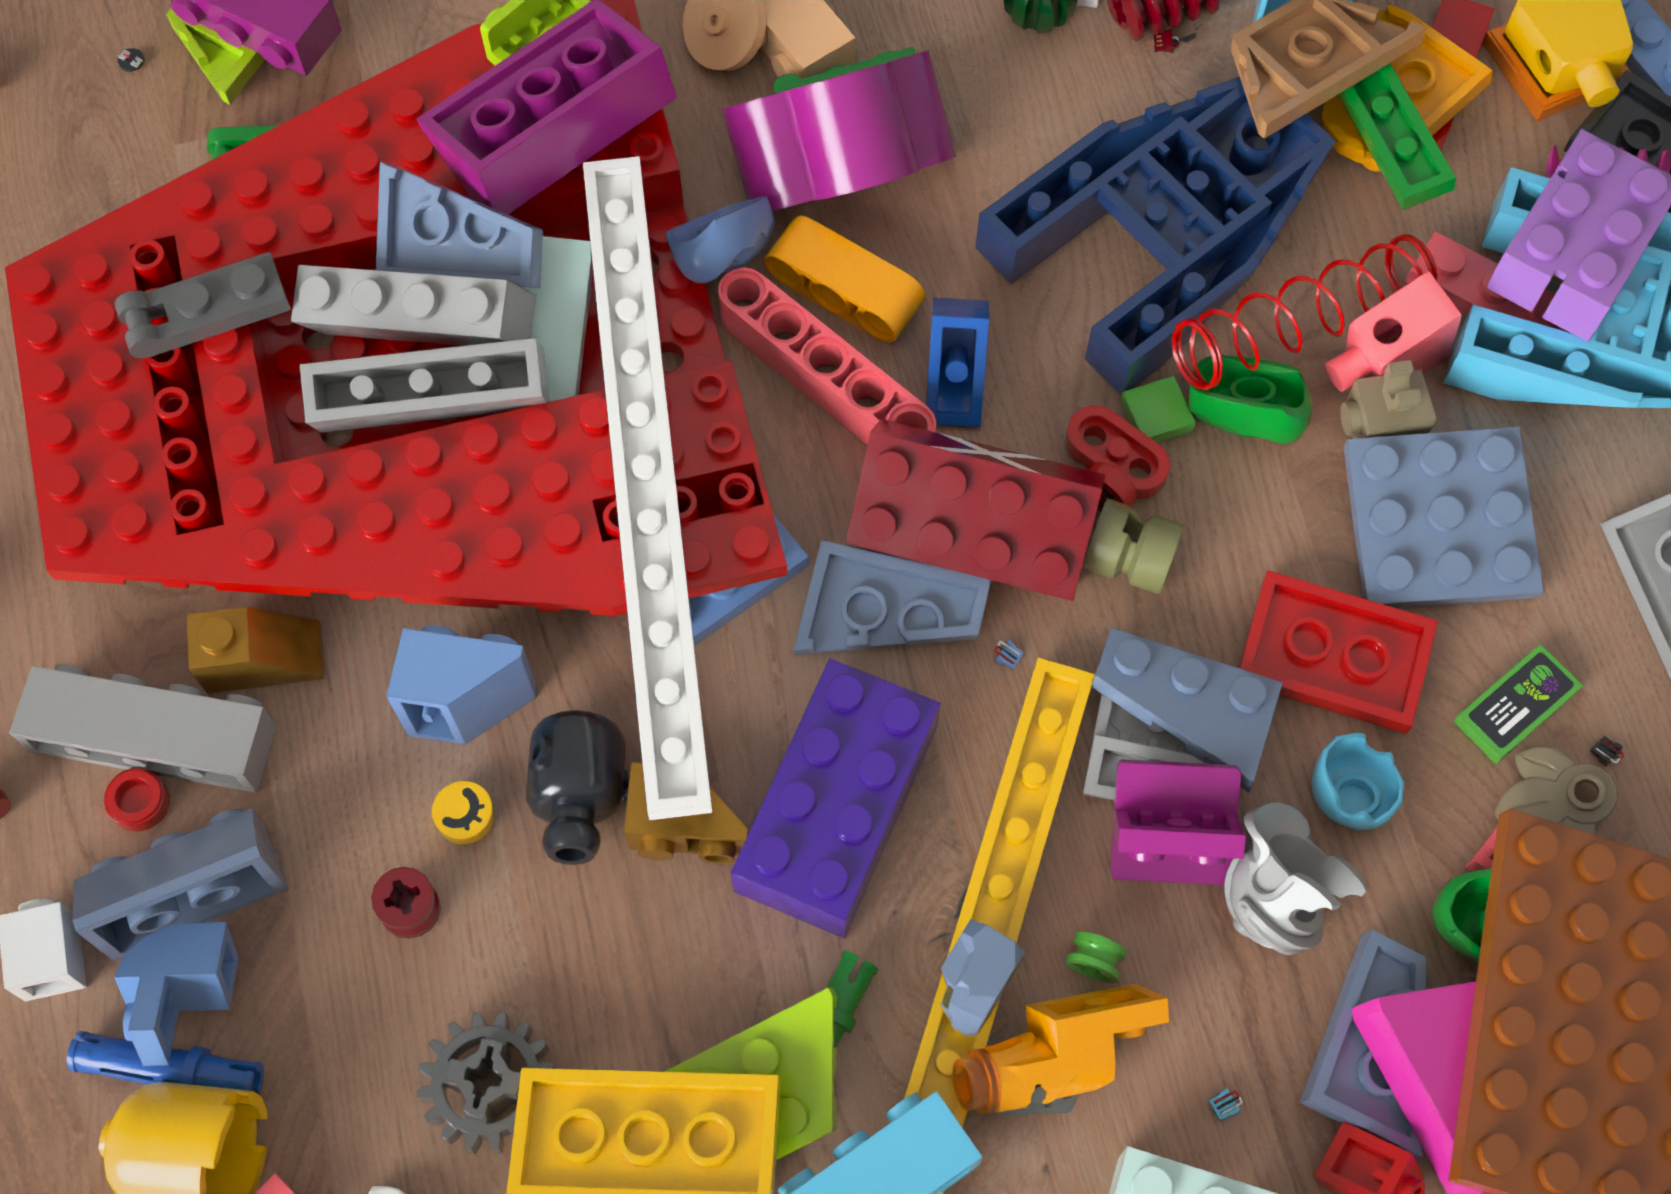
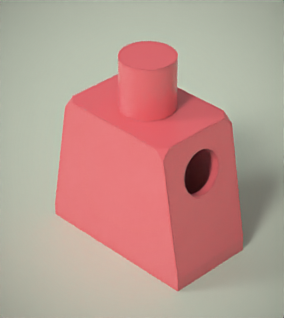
(1409, 325)

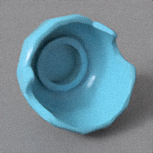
(1356, 783)

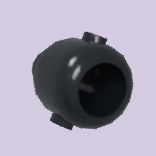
(575, 781)

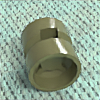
(1133, 546)

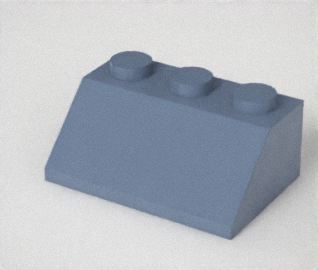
(177, 882)

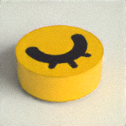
(463, 812)

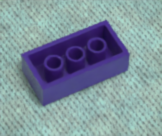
(836, 798)

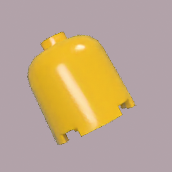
(184, 1141)

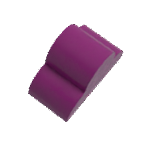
(841, 133)

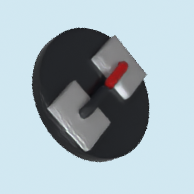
(131, 59)

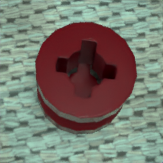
(413, 914)

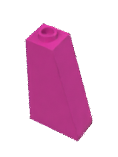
(1422, 1053)

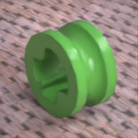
(1096, 957)

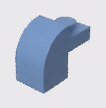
(171, 973)

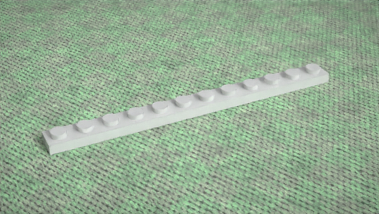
(646, 494)

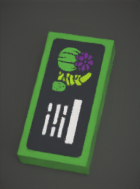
(1518, 703)

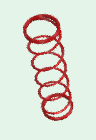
(1200, 383)

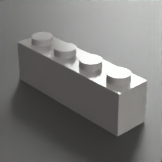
(411, 306)
(424, 385)
(144, 727)

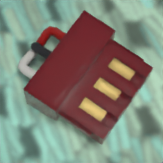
(1164, 41)

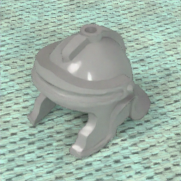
(1285, 881)

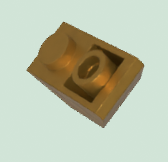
(713, 836)

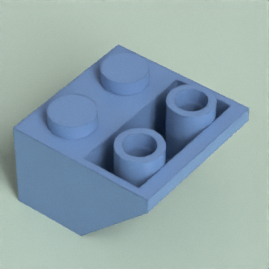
(457, 684)

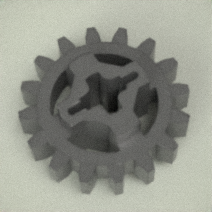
(461, 1075)

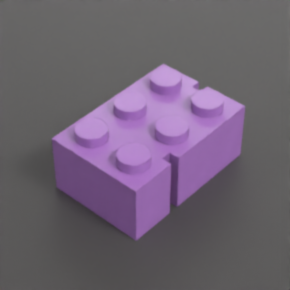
(1586, 232)

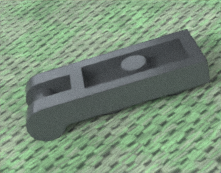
(202, 306)

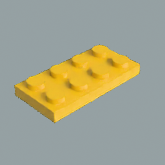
(644, 1132)

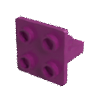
(1176, 822)

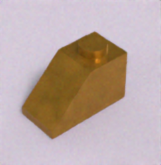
(252, 649)

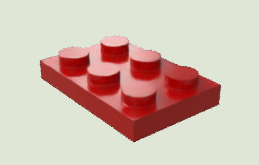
(1339, 651)

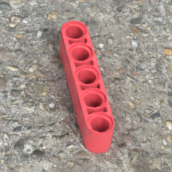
(812, 347)

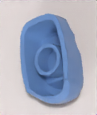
(722, 239)

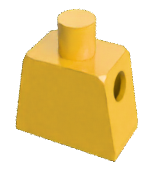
(1573, 44)

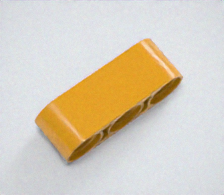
(845, 279)

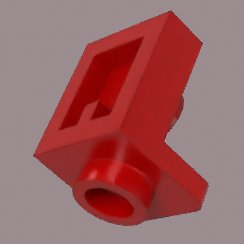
(1367, 1165)

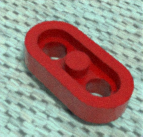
(1121, 447)

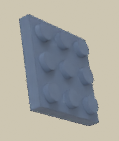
(1443, 518)

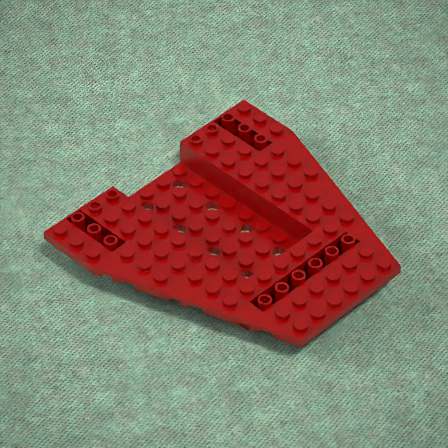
(204, 452)

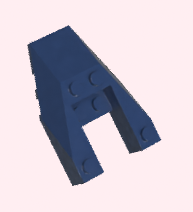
(1188, 188)

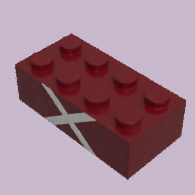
(974, 508)

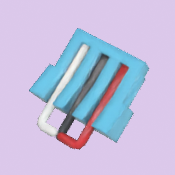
(1224, 1104)

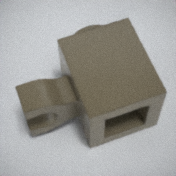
(1389, 404)

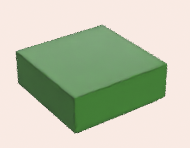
(1158, 409)

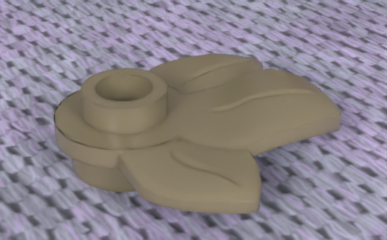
(1550, 789)

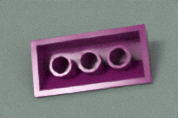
(549, 107)

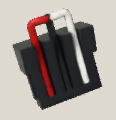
(1607, 750)

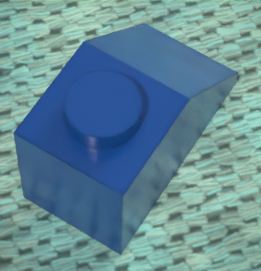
(957, 360)

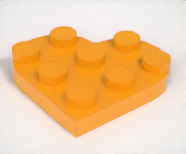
(1435, 76)

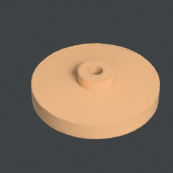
(724, 32)

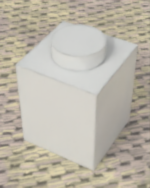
(41, 950)

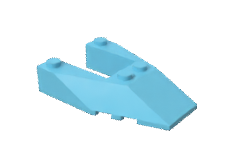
(1529, 362)

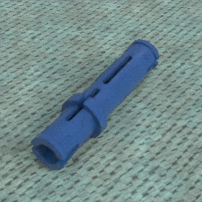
(195, 1067)

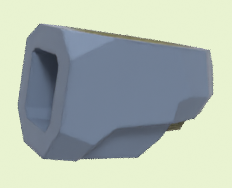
(977, 976)

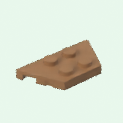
(1312, 54)

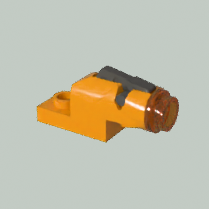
(1060, 1056)

